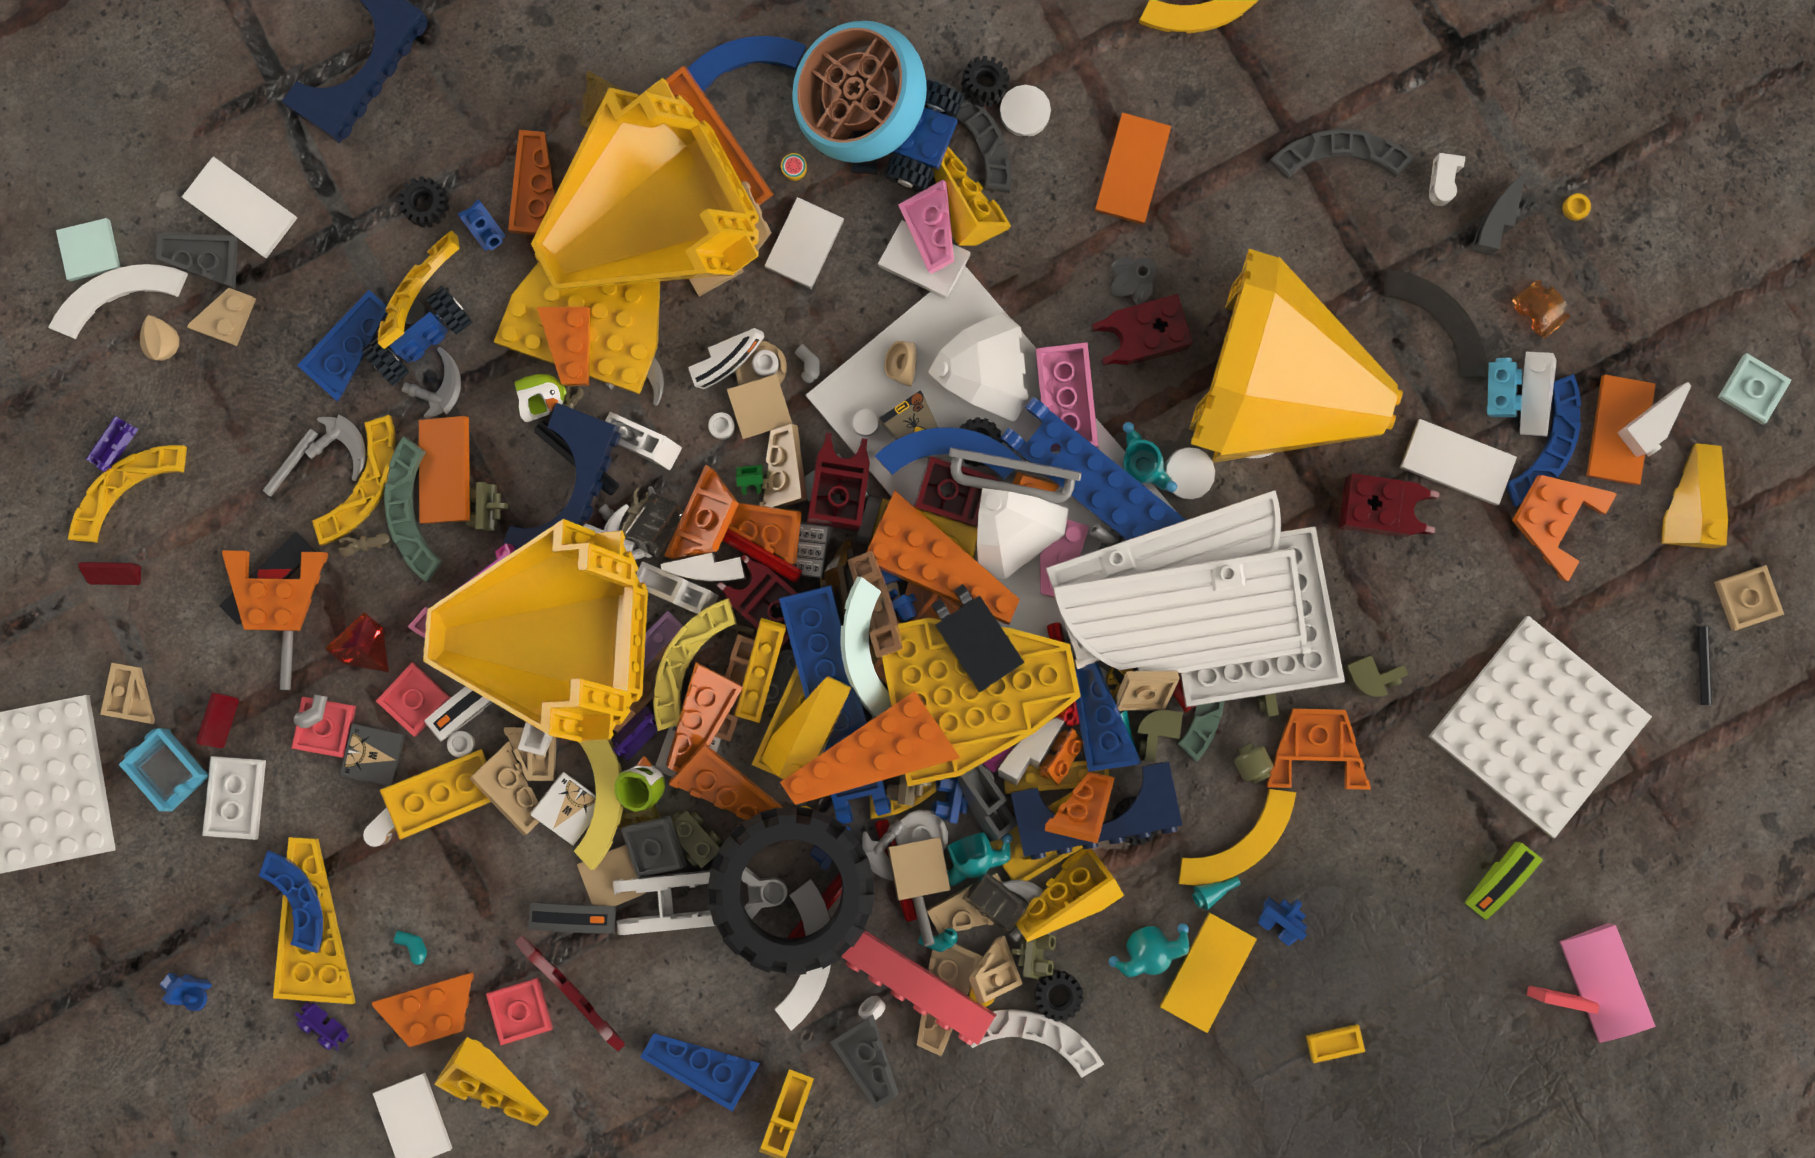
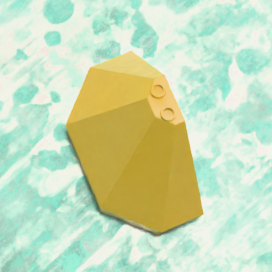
(646, 200)
(1288, 373)
(550, 633)

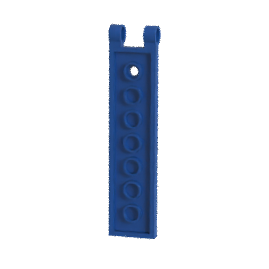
(1103, 486)
(816, 644)

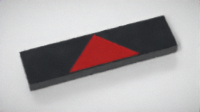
(277, 566)

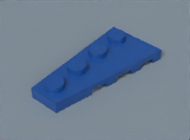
(340, 351)
(1101, 725)
(703, 1069)

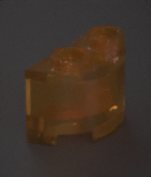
(1543, 307)

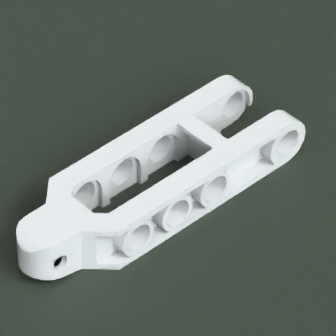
(761, 891)

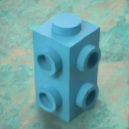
(1502, 388)

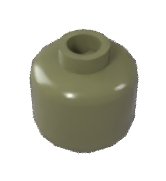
(1253, 763)

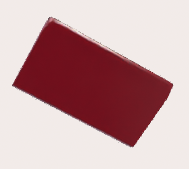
(111, 573)
(217, 720)

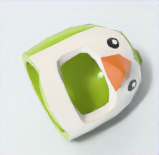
(538, 395)
(640, 786)

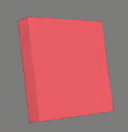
(413, 698)
(329, 734)
(1563, 999)
(519, 1011)

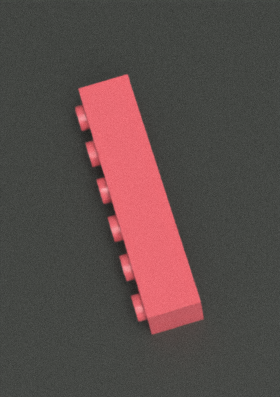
(920, 987)

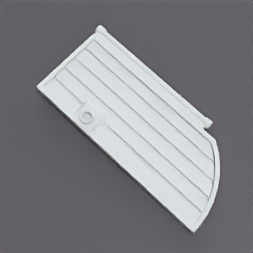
(1222, 534)
(1190, 614)

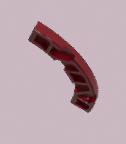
(571, 992)

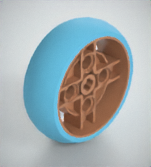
(820, 74)

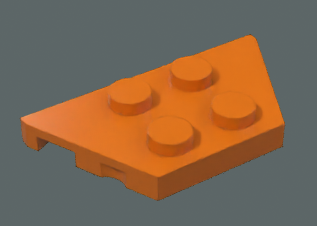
(704, 518)
(428, 1010)

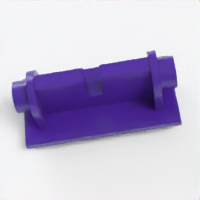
(111, 444)
(635, 734)
(312, 1021)

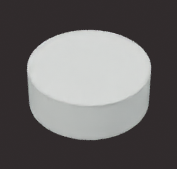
(765, 363)
(865, 422)
(721, 425)
(460, 743)
(872, 1006)

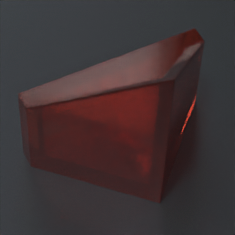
(361, 645)

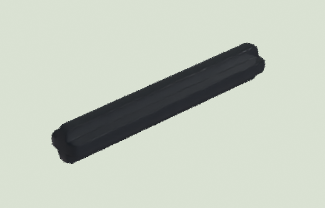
(553, 439)

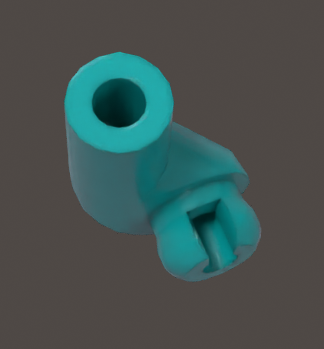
(942, 941)
(414, 945)

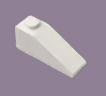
(1537, 393)
(1654, 425)
(645, 442)

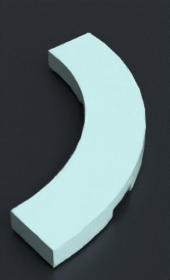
(856, 649)

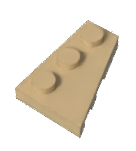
(785, 469)
(507, 788)
(957, 913)

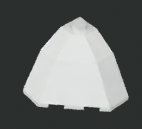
(985, 366)
(1015, 530)

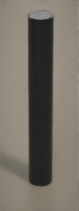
(1704, 665)

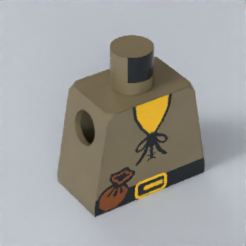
(909, 417)

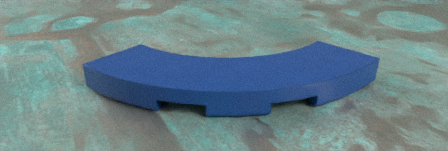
(302, 898)

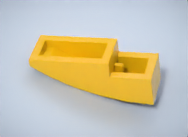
(786, 1115)

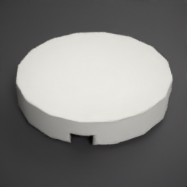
(1025, 110)
(1191, 471)
(922, 826)

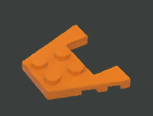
(1549, 512)
(273, 602)
(1318, 737)

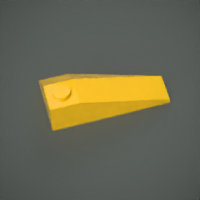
(971, 213)
(1699, 503)
(807, 729)
(1074, 894)
(482, 1076)

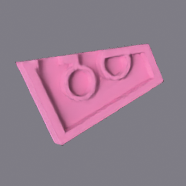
(930, 225)
(1062, 550)

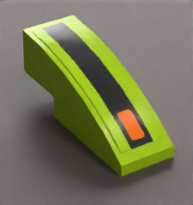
(1503, 880)

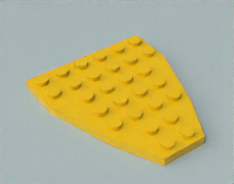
(621, 326)
(984, 721)

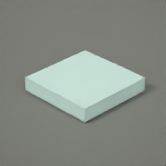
(88, 249)
(1754, 389)

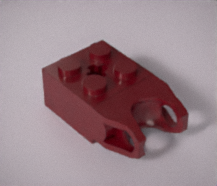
(1136, 332)
(840, 477)
(960, 505)
(1393, 506)
(760, 596)

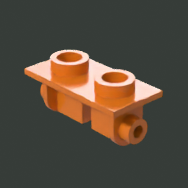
(1067, 748)

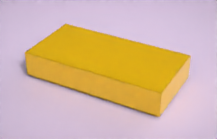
(1335, 1043)

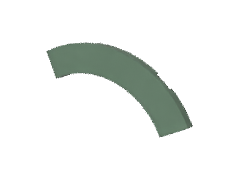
(400, 511)
(1201, 729)

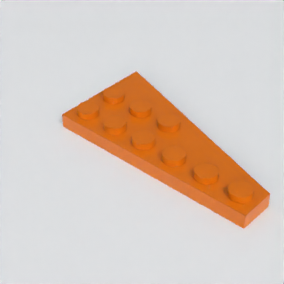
(684, 84)
(925, 556)
(885, 747)

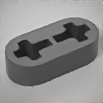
(868, 520)

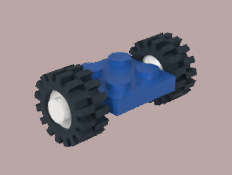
(928, 140)
(418, 337)

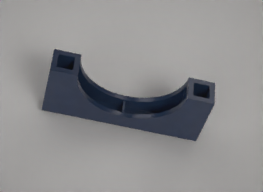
(338, 107)
(591, 446)
(1152, 810)

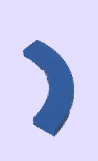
(743, 52)
(1561, 441)
(938, 442)

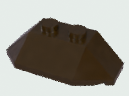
(840, 577)

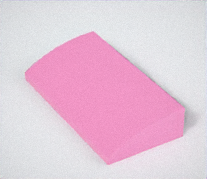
(1067, 388)
(1607, 977)

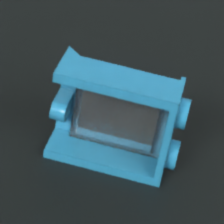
(163, 769)

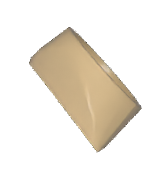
(158, 339)
(901, 362)

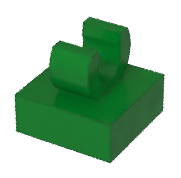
(749, 476)

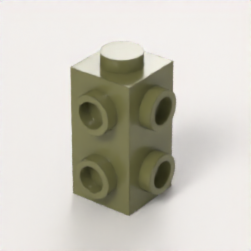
(696, 838)

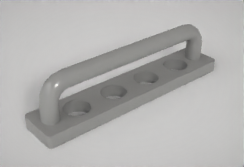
(966, 480)

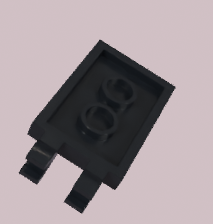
(976, 640)

